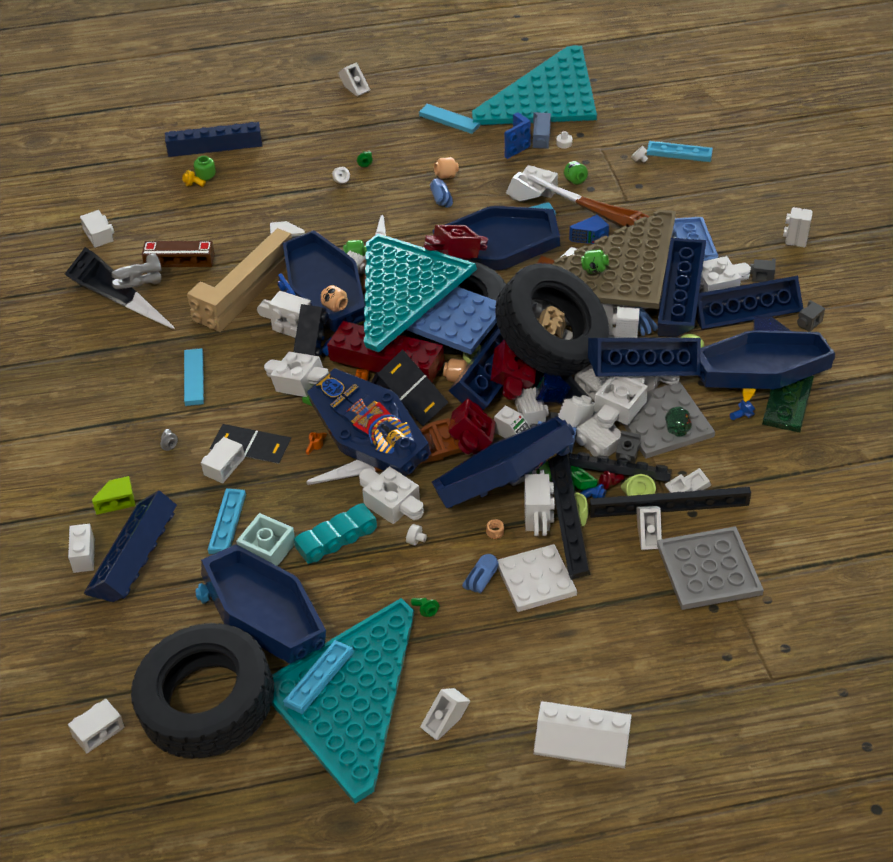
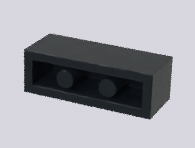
(310, 330)

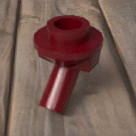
(609, 479)

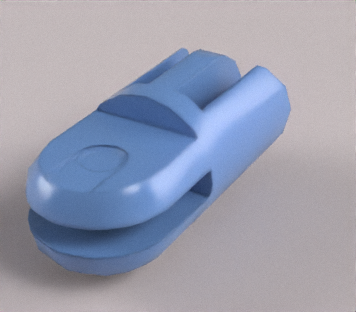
(441, 193)
(645, 322)
(481, 573)

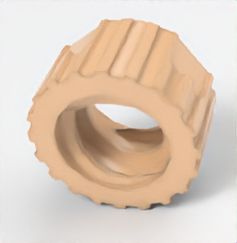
(495, 534)

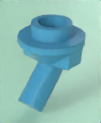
(202, 593)

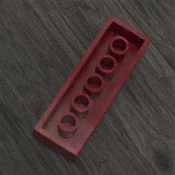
(349, 348)

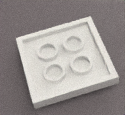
(536, 578)

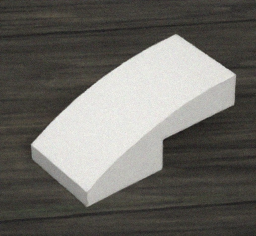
(692, 482)

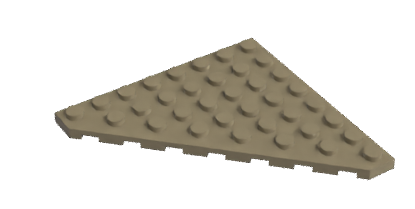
(635, 262)

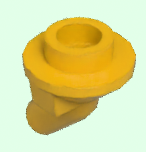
(189, 177)

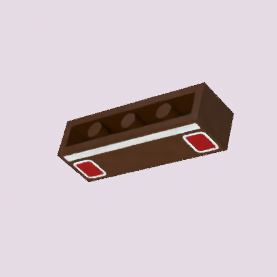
(180, 253)

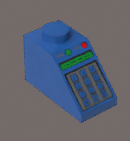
(589, 230)

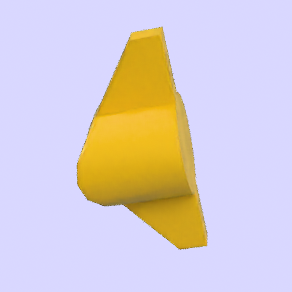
(748, 393)

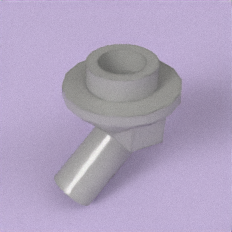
(168, 440)

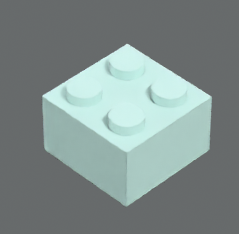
(268, 539)

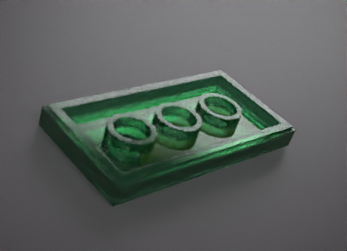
(788, 405)

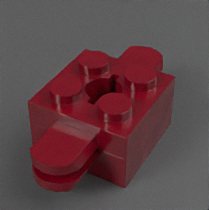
(456, 241)
(511, 372)
(471, 427)

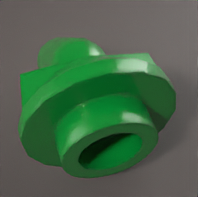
(364, 159)
(428, 607)

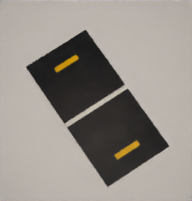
(412, 387)
(255, 443)

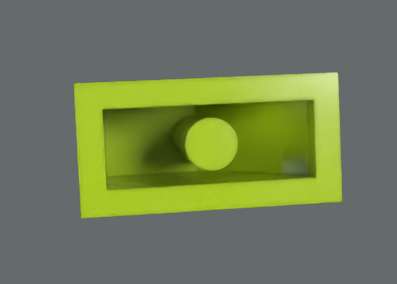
(114, 496)

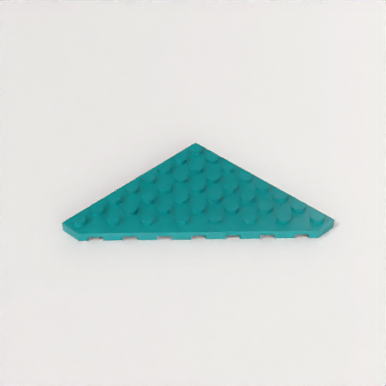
(553, 87)
(404, 285)
(353, 712)

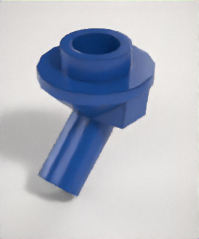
(746, 408)
(597, 492)

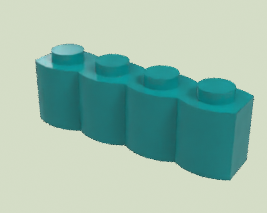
(333, 534)

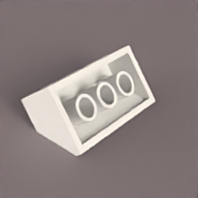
(582, 734)

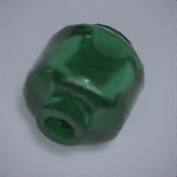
(678, 421)

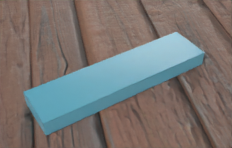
(449, 118)
(679, 151)
(193, 377)
(227, 520)
(318, 677)

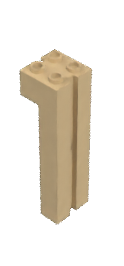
(221, 304)

